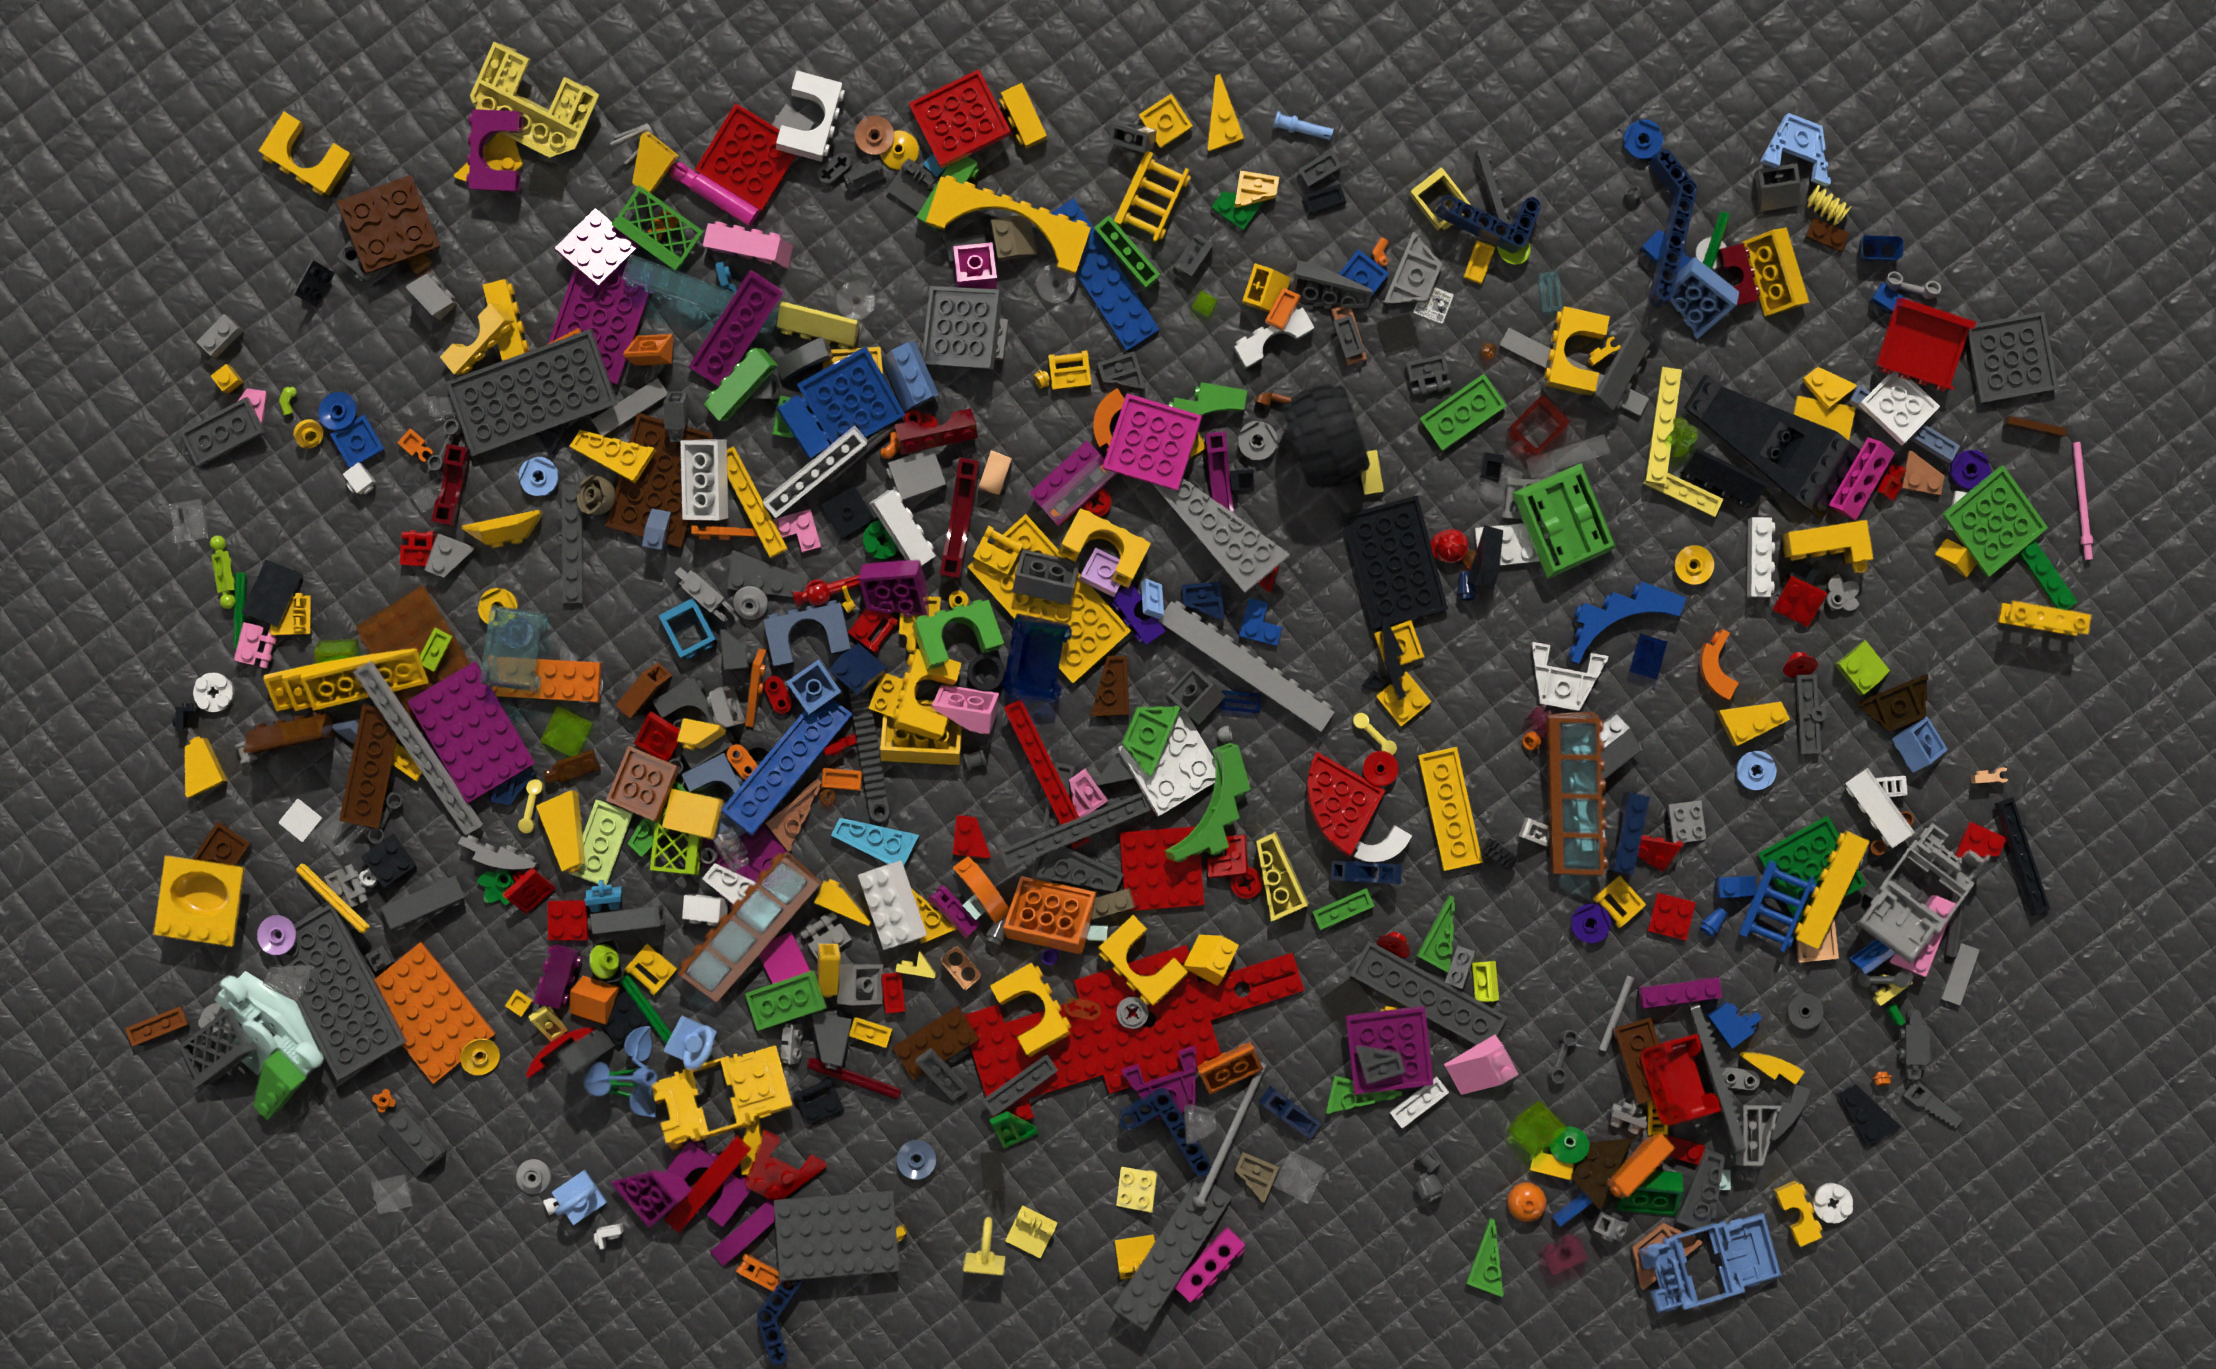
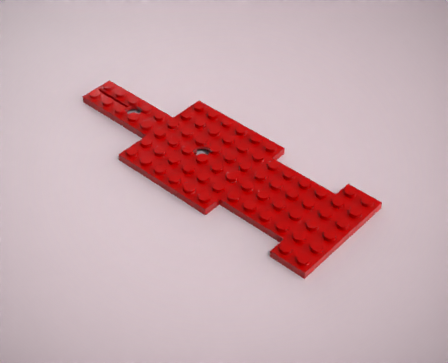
(1106, 1045)

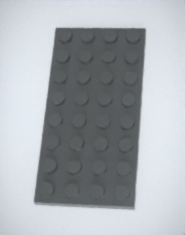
(532, 392)
(341, 995)

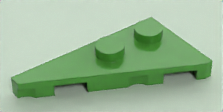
(1438, 942)
(1343, 1096)
(1486, 1266)

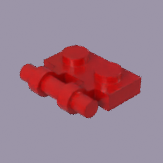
(413, 554)

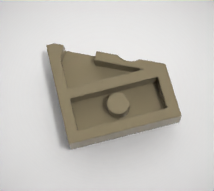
(1257, 1174)

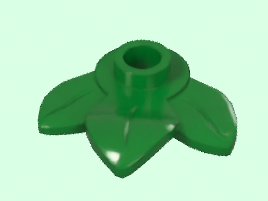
(495, 886)

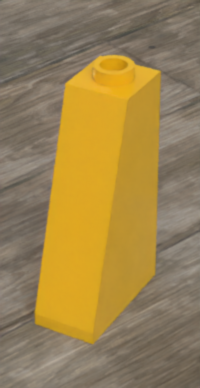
(564, 829)

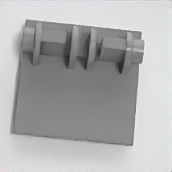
(1686, 821)

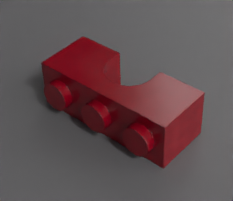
(1737, 258)

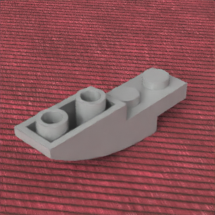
(505, 857)

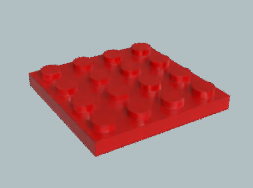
(960, 119)
(746, 157)
(1155, 878)

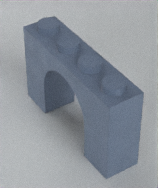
(779, 629)
(713, 772)

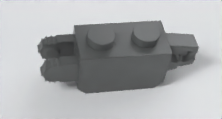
(1915, 1044)

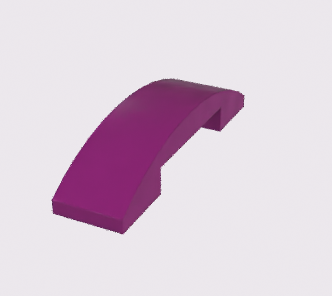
(745, 1233)

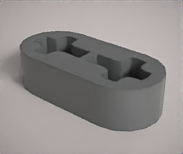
(837, 173)

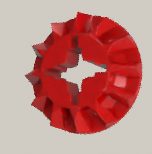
(1099, 510)
(1255, 885)

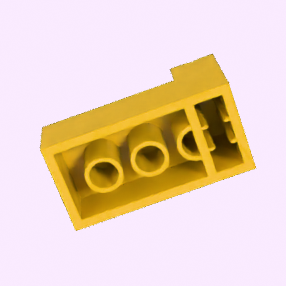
(1849, 538)

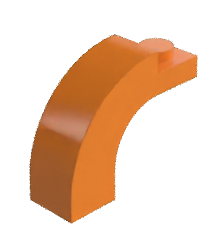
(1103, 416)
(1710, 669)
(982, 889)

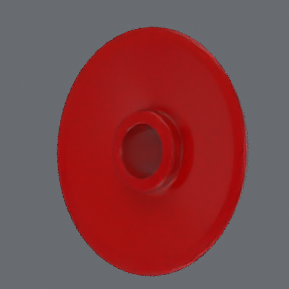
(1800, 664)
(1387, 761)
(1395, 943)

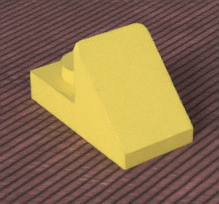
(922, 969)
(1885, 994)
(548, 1022)

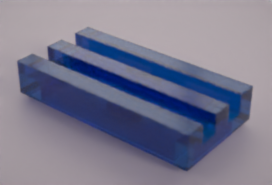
(1257, 703)

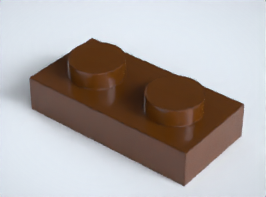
(1827, 234)

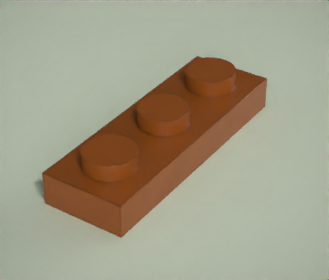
(157, 1026)

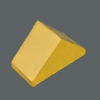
(1956, 557)

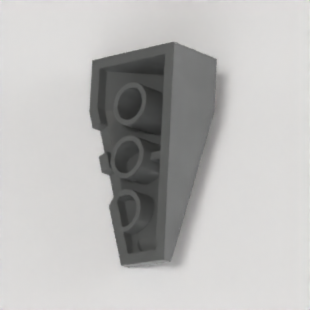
(1327, 289)

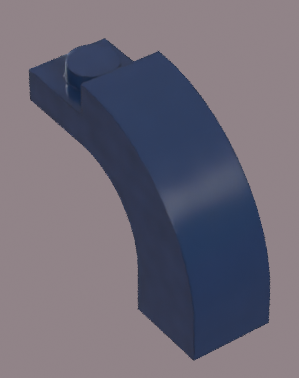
(1366, 872)

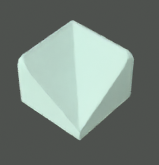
(1097, 932)

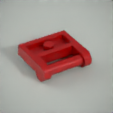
(868, 623)

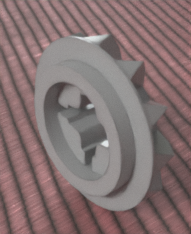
(1132, 1022)

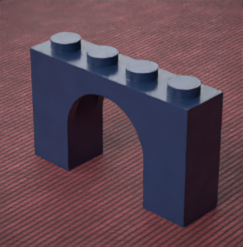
(1634, 813)

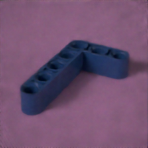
(1491, 223)
(1174, 1125)

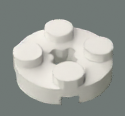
(205, 684)
(1843, 1207)

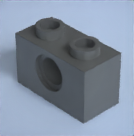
(1132, 136)

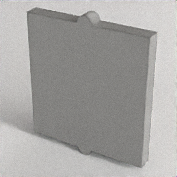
(791, 118)

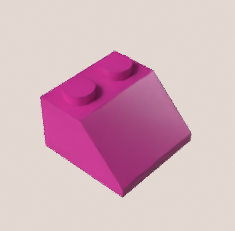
(975, 266)

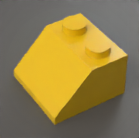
(1210, 957)

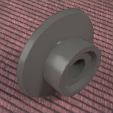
(1814, 1013)

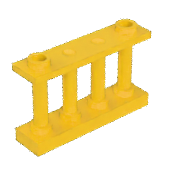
(1131, 197)
(2044, 618)

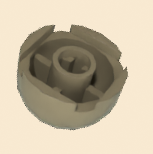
(596, 495)

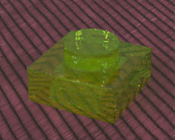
(1204, 303)

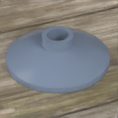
(913, 1169)

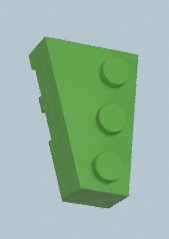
(276, 1084)

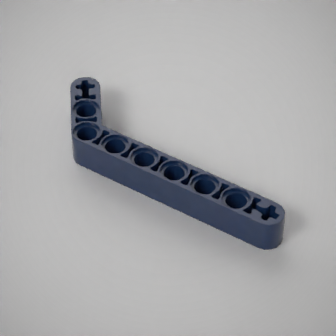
(1659, 163)
(772, 1324)

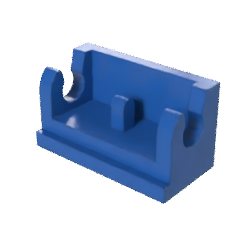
(1885, 298)

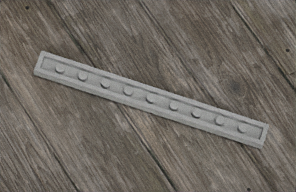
(417, 747)

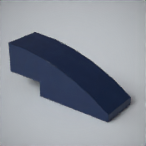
(1290, 1112)

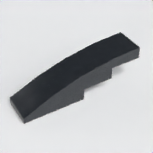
(1391, 651)

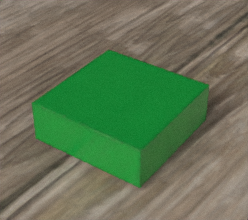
(1895, 1014)

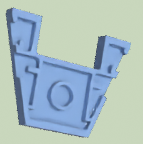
(1802, 140)

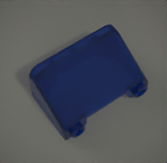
(1035, 658)

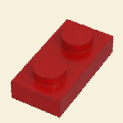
(893, 992)
(1685, 1149)

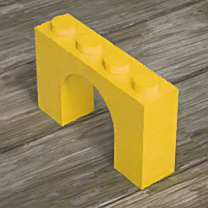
(278, 149)
(1562, 373)
(1089, 527)
(910, 714)
(1029, 981)
(1152, 987)

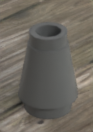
(996, 933)

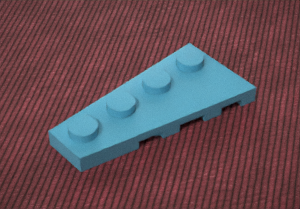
(880, 842)

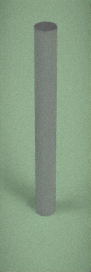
(1616, 1013)

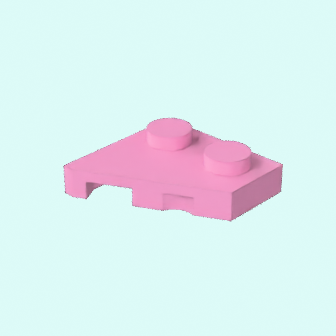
(1085, 793)

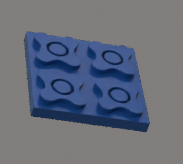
(851, 395)

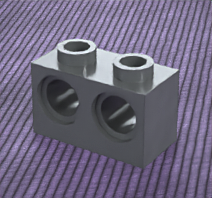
(355, 264)

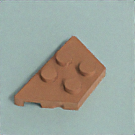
(1648, 1276)

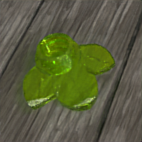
(1682, 436)

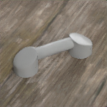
(1930, 291)

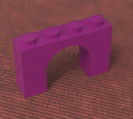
(484, 125)
(734, 1187)

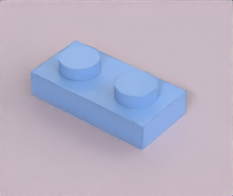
(1152, 598)

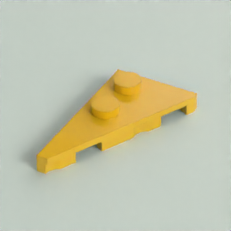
(1224, 124)
(932, 920)

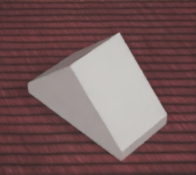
(1535, 832)

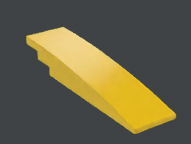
(335, 682)

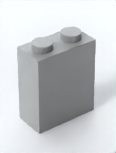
(916, 474)

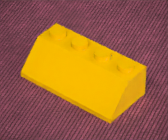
(1776, 271)

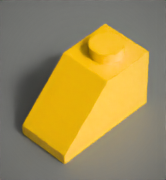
(698, 734)

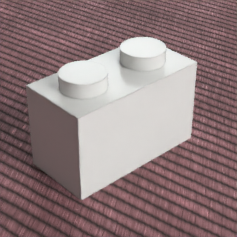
(704, 908)

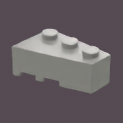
(1756, 1132)

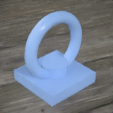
(691, 1042)
(578, 1197)

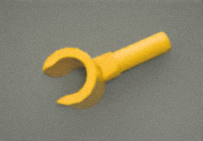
(848, 604)

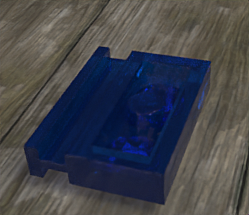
(1648, 656)

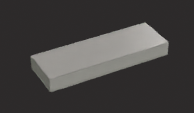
(1959, 974)

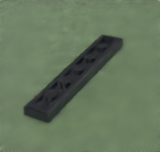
(2022, 856)

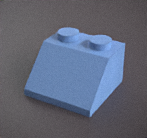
(814, 686)
(1919, 744)

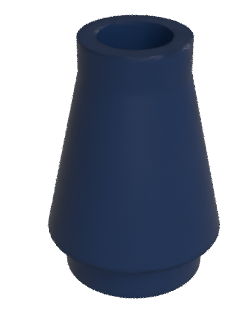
(1466, 589)

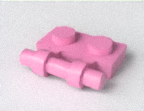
(249, 642)

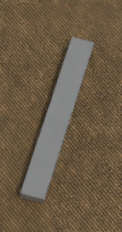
(1538, 354)

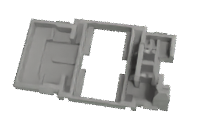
(1901, 919)

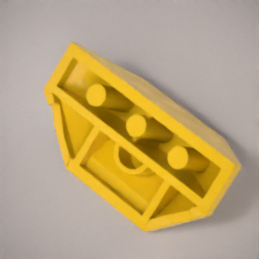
(504, 529)

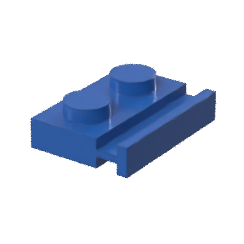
(1871, 956)

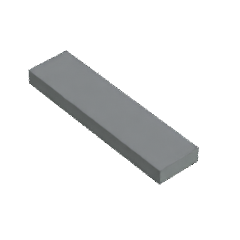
(629, 407)

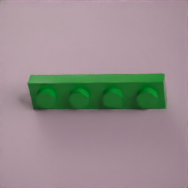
(2047, 576)

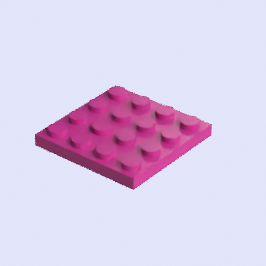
(1152, 442)

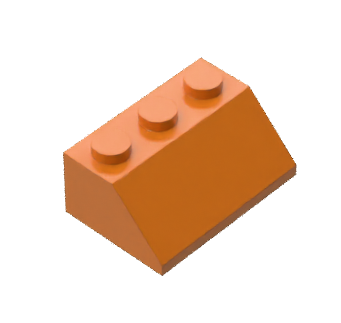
(1229, 1067)

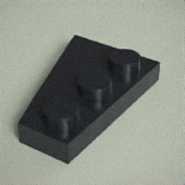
(1867, 1115)

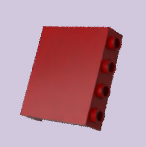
(1923, 344)

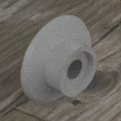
(754, 596)
(542, 1175)

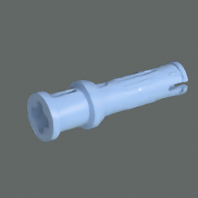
(1293, 124)

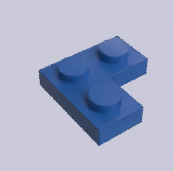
(1255, 628)

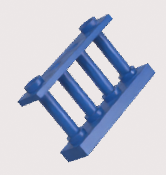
(1765, 890)

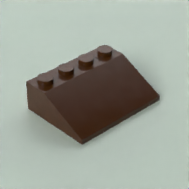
(289, 734)

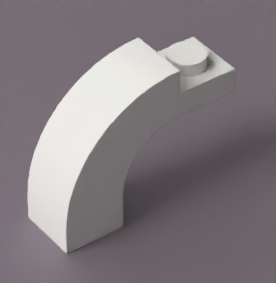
(1388, 848)

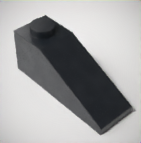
(1487, 558)

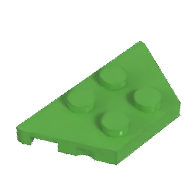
(1148, 735)

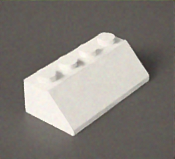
(704, 479)

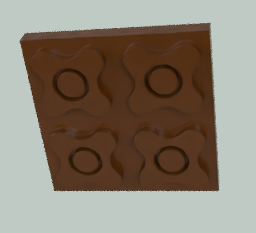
(388, 224)

